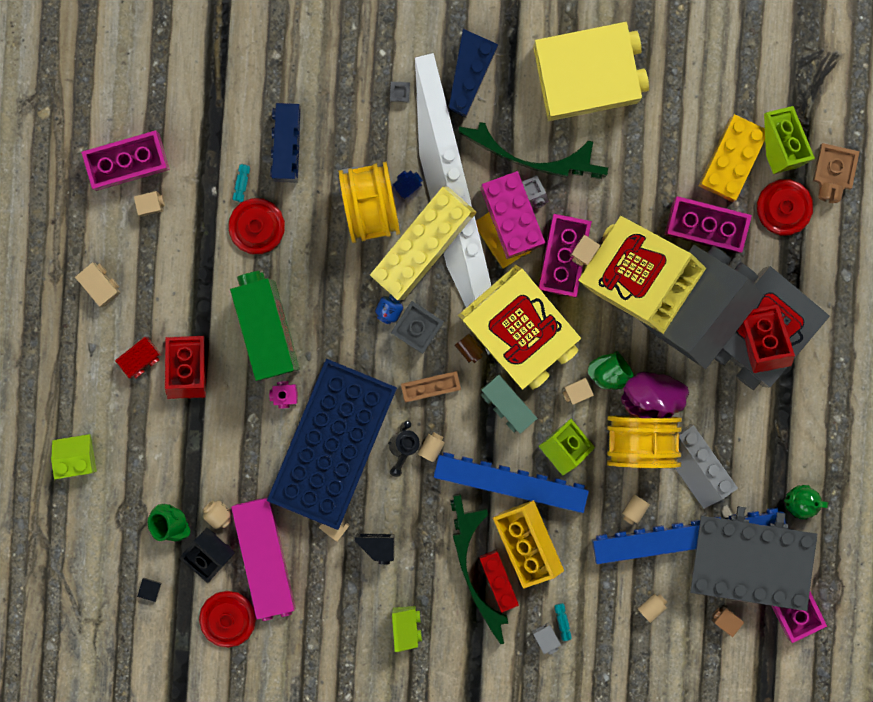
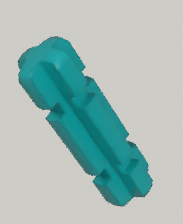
(241, 183)
(563, 622)

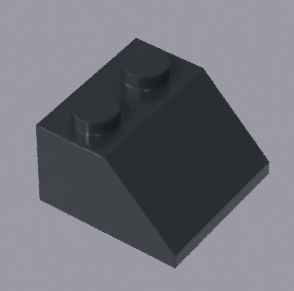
(378, 546)
(207, 555)

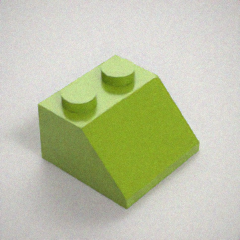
(567, 447)
(73, 456)
(405, 628)

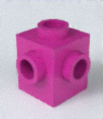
(291, 394)

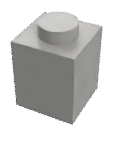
(546, 639)

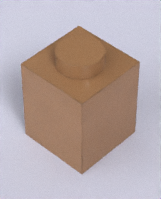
(727, 620)

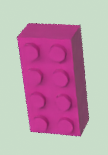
(125, 160)
(512, 215)
(708, 225)
(558, 271)
(800, 623)

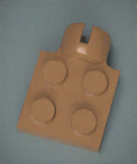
(835, 171)

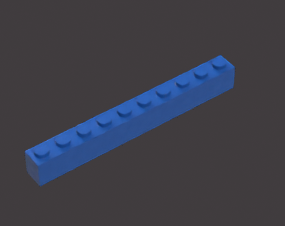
(660, 539)

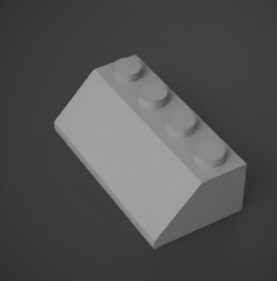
(702, 469)

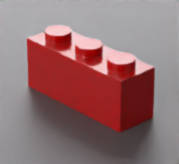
(499, 580)

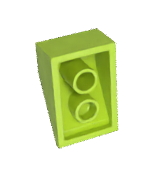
(785, 141)

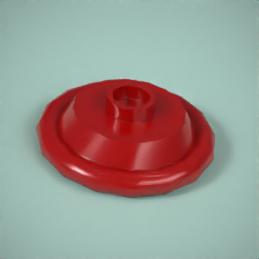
(784, 207)
(256, 226)
(227, 619)

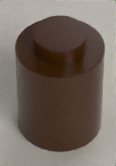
(469, 349)

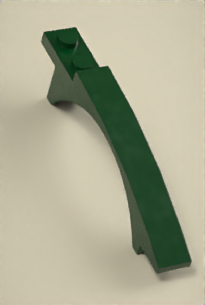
(577, 162)
(467, 524)

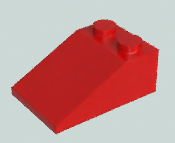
(767, 339)
(185, 367)

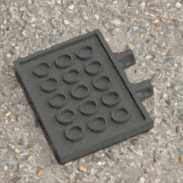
(754, 561)

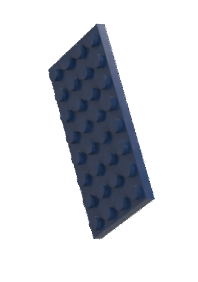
(332, 444)

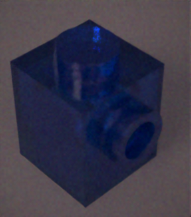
(407, 184)

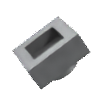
(400, 92)

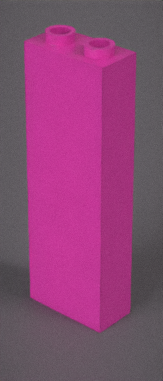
(263, 559)

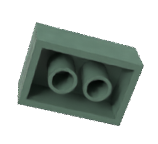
(508, 404)

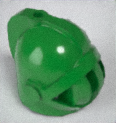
(610, 371)
(804, 502)
(168, 523)

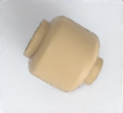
(217, 514)

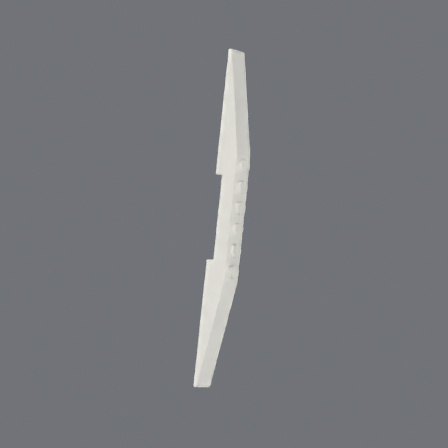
(444, 168)

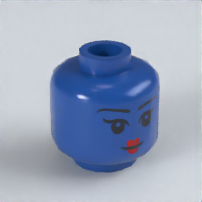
(388, 309)

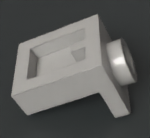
(535, 192)

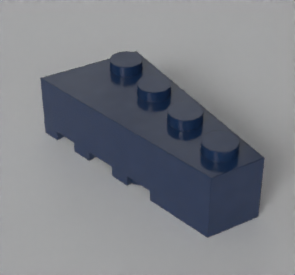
(472, 65)
(286, 142)

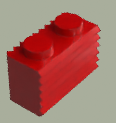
(138, 358)

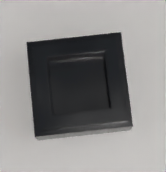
(149, 589)

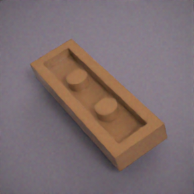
(430, 386)

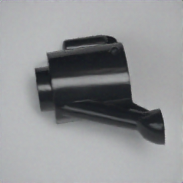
(403, 445)

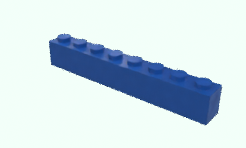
(511, 483)

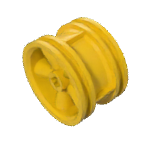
(369, 202)
(644, 442)

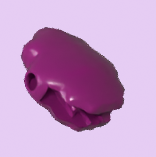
(654, 395)

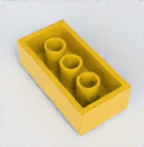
(733, 158)
(528, 544)

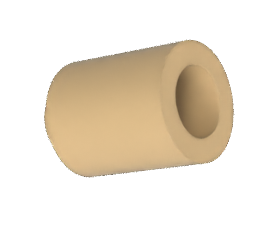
(431, 447)
(635, 510)
(653, 607)

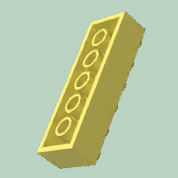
(423, 243)

